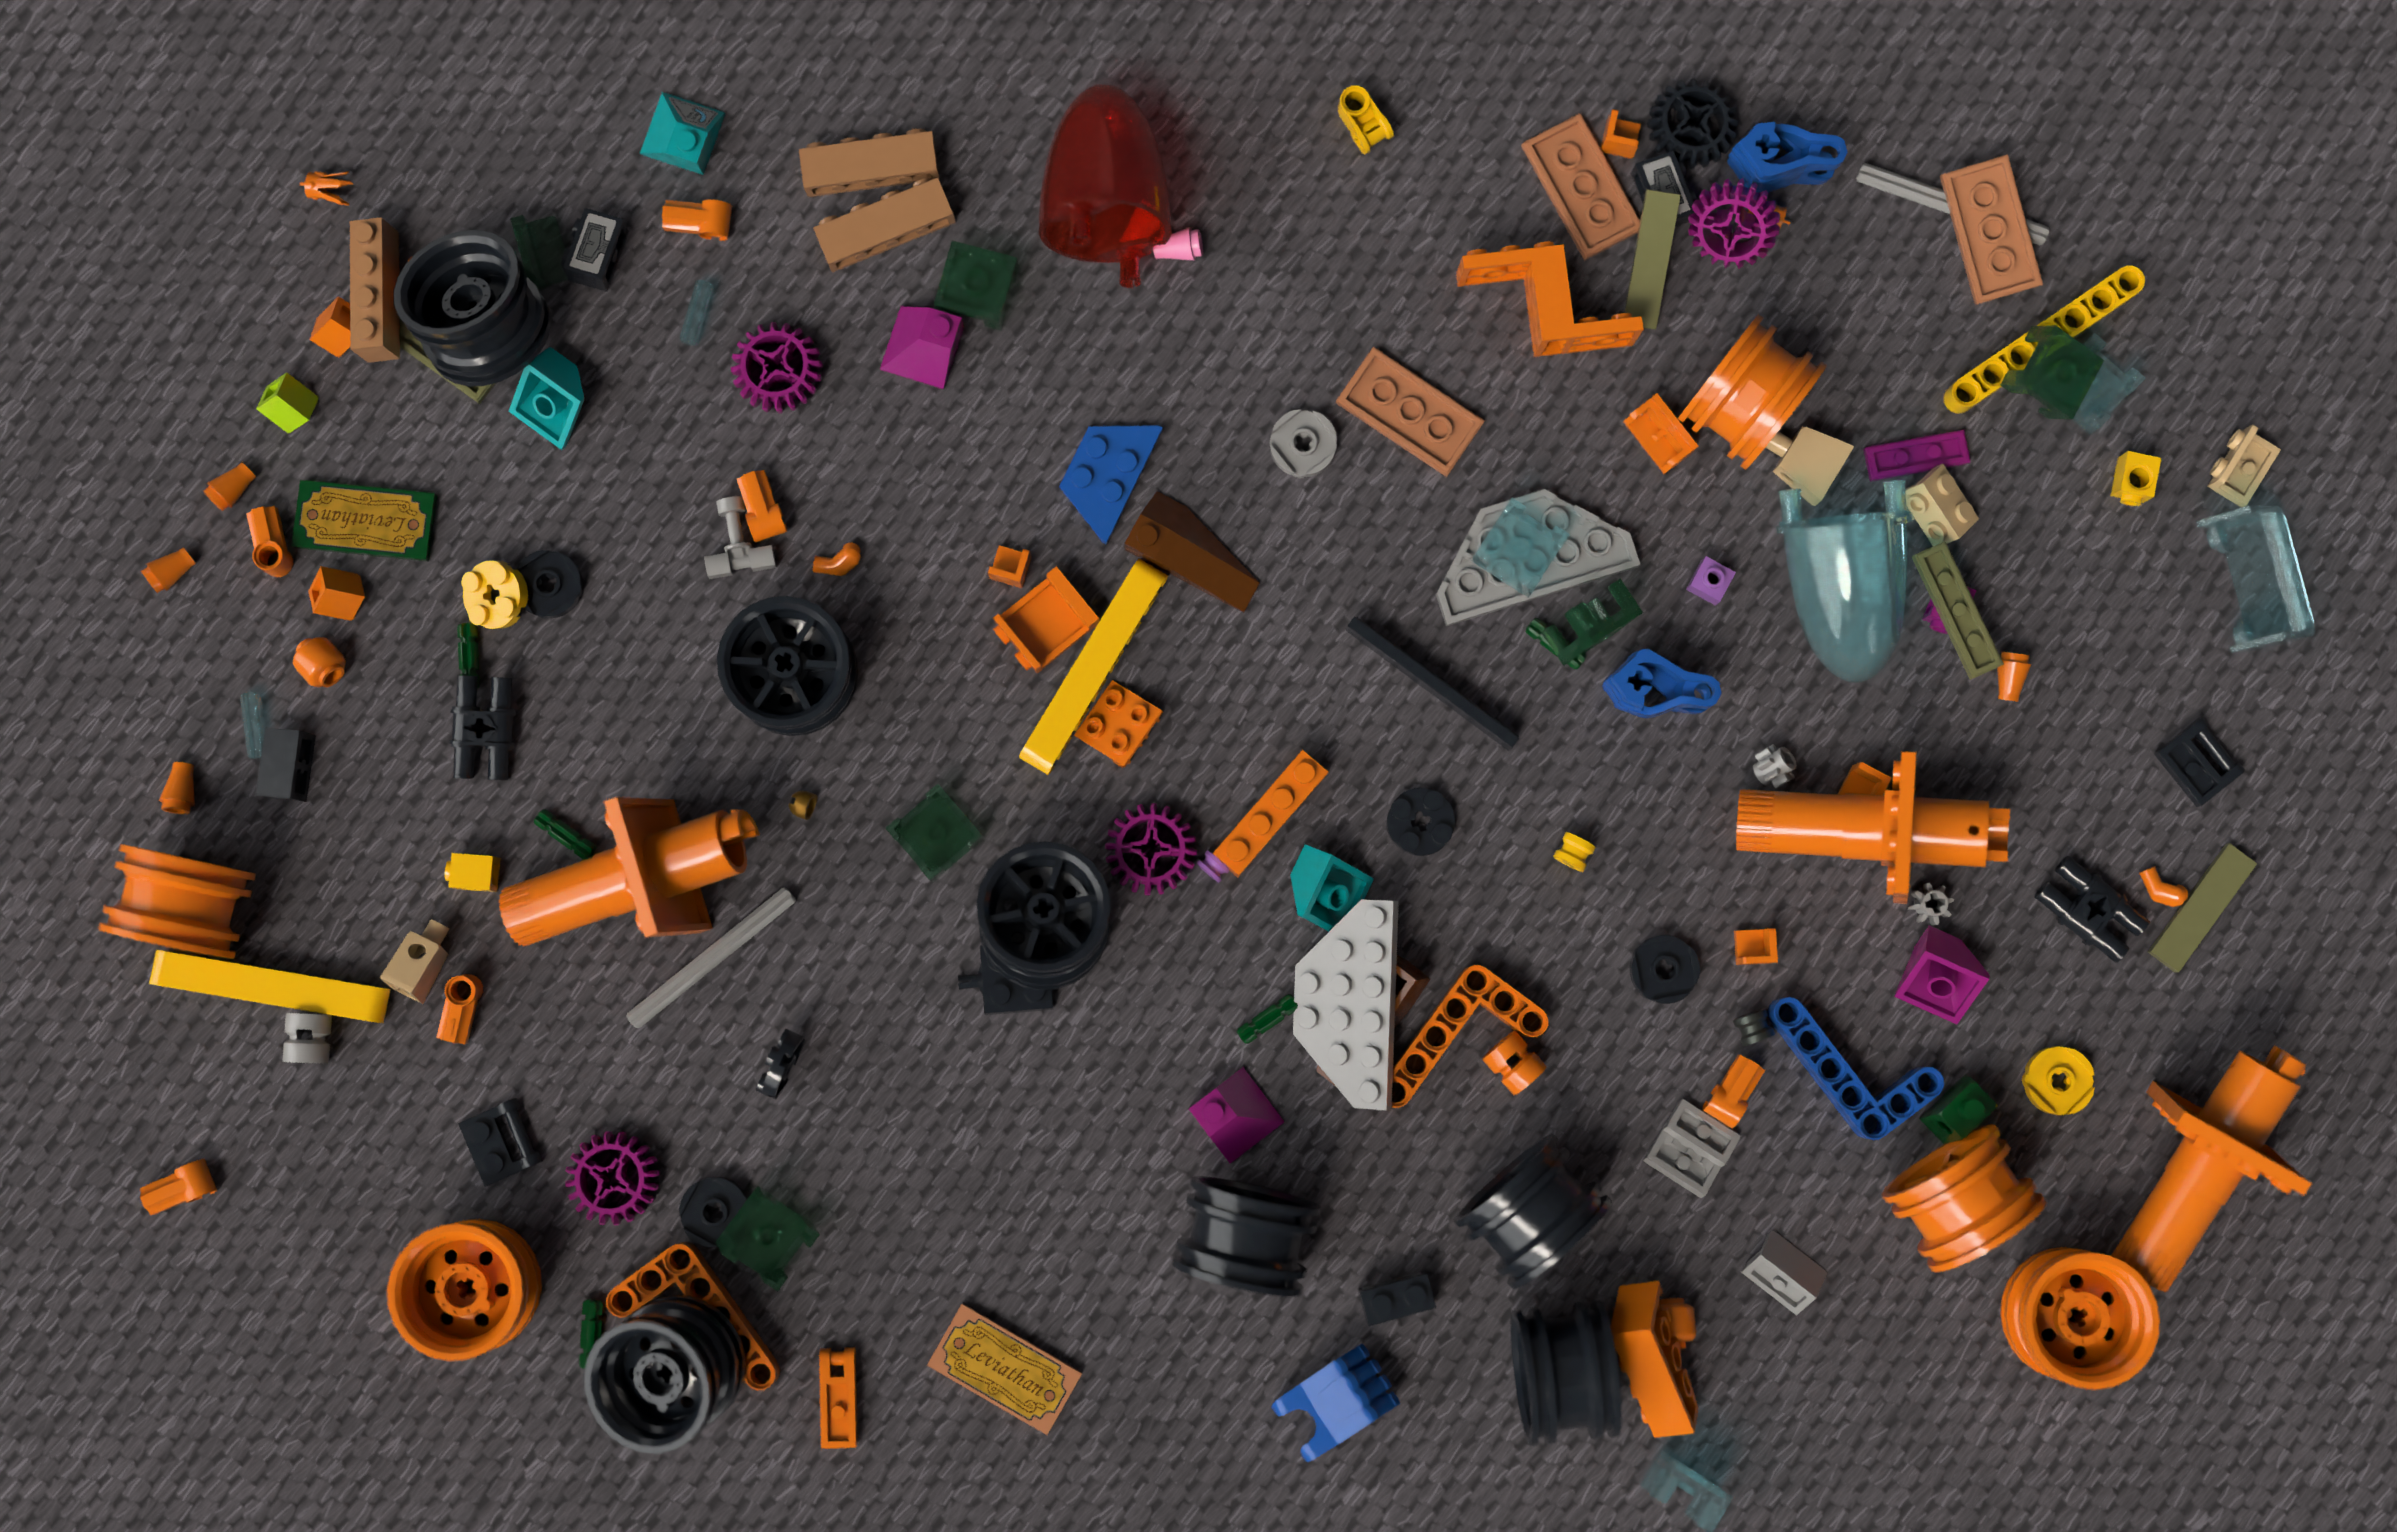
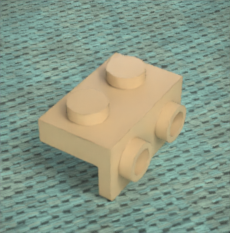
(2243, 467)
(1940, 507)

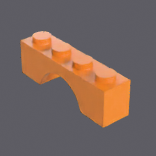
(1270, 813)

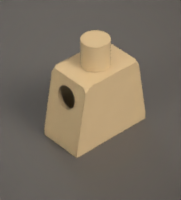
(1809, 461)
(413, 975)

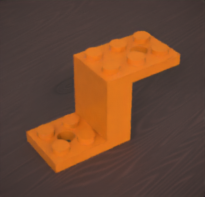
(1548, 299)

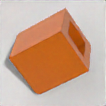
(1620, 136)
(333, 328)
(1010, 566)
(336, 593)
(1864, 780)
(1756, 946)

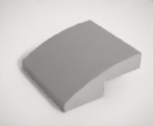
(1692, 1148)

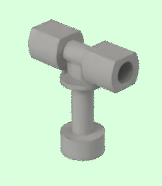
(739, 553)

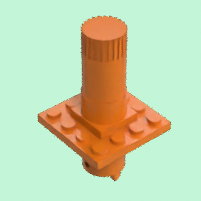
(1875, 827)
(649, 870)
(2216, 1152)

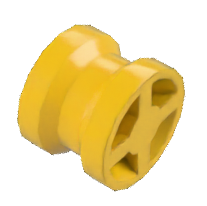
(1574, 852)

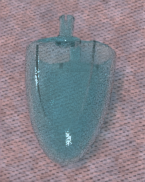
(1849, 581)

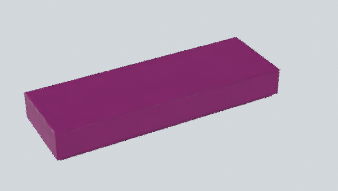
(1916, 455)

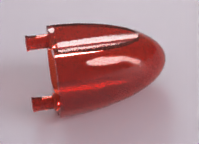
(1105, 184)

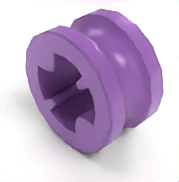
(1213, 866)

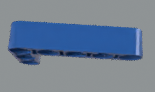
(1844, 1076)

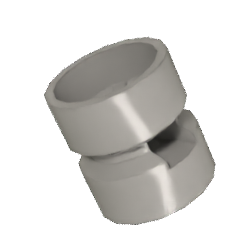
(307, 1050)

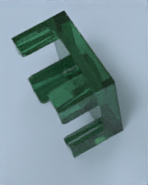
(976, 283)
(2056, 373)
(1593, 624)
(935, 833)
(766, 1236)

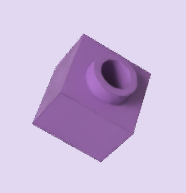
(1703, 588)

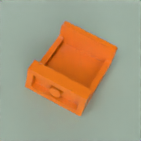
(1046, 621)

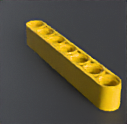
(2080, 309)
(1092, 666)
(269, 986)

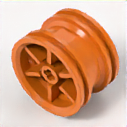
(1752, 392)
(177, 902)
(1964, 1199)
(419, 1313)
(2130, 1315)

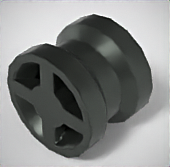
(1754, 1027)

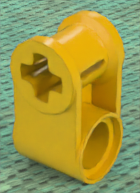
(1367, 124)

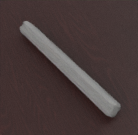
(1926, 194)
(711, 958)

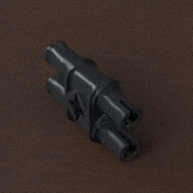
(467, 739)
(2075, 912)

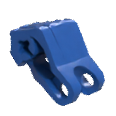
(1755, 154)
(1670, 680)
(1341, 1400)

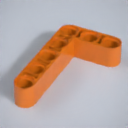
(1439, 1018)
(718, 1296)

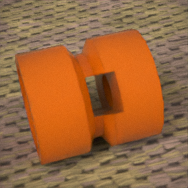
(1521, 1072)

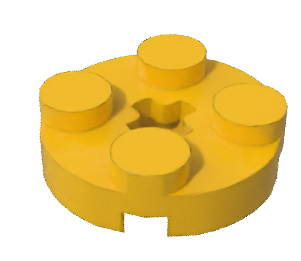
(477, 594)
(2078, 1080)

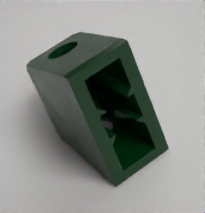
(1960, 1109)

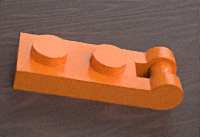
(838, 1399)

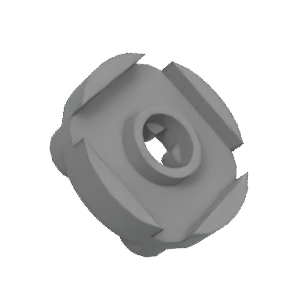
(1303, 424)

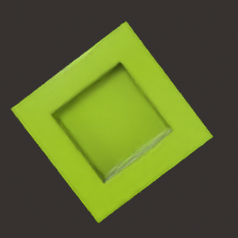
(287, 403)

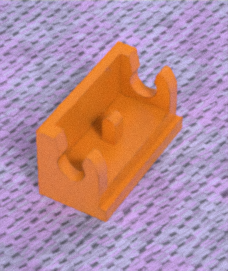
(1660, 433)

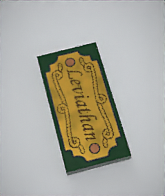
(364, 520)

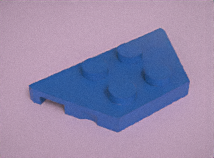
(1107, 473)

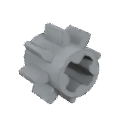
(1774, 766)
(1931, 913)

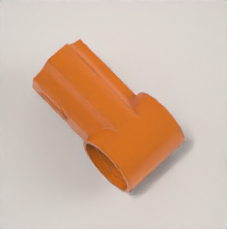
(706, 218)
(762, 511)
(268, 539)
(458, 1012)
(1731, 1096)
(183, 1186)

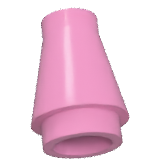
(1181, 246)

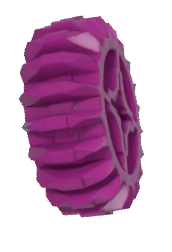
(1707, 223)
(770, 378)
(1122, 847)
(627, 1185)

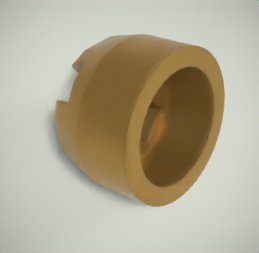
(801, 803)

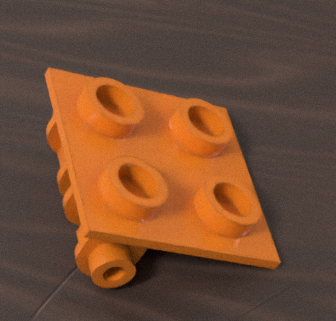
(1118, 723)

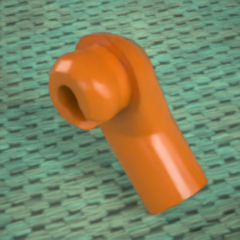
(841, 563)
(2163, 892)

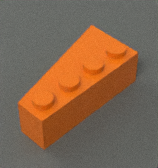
(1653, 1360)

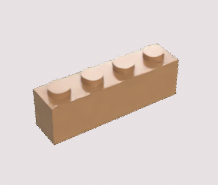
(868, 163)
(884, 224)
(372, 286)

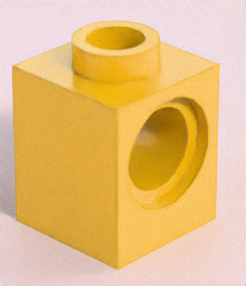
(2145, 468)
(473, 872)

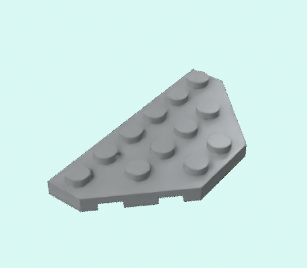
(1588, 554)
(1349, 1003)

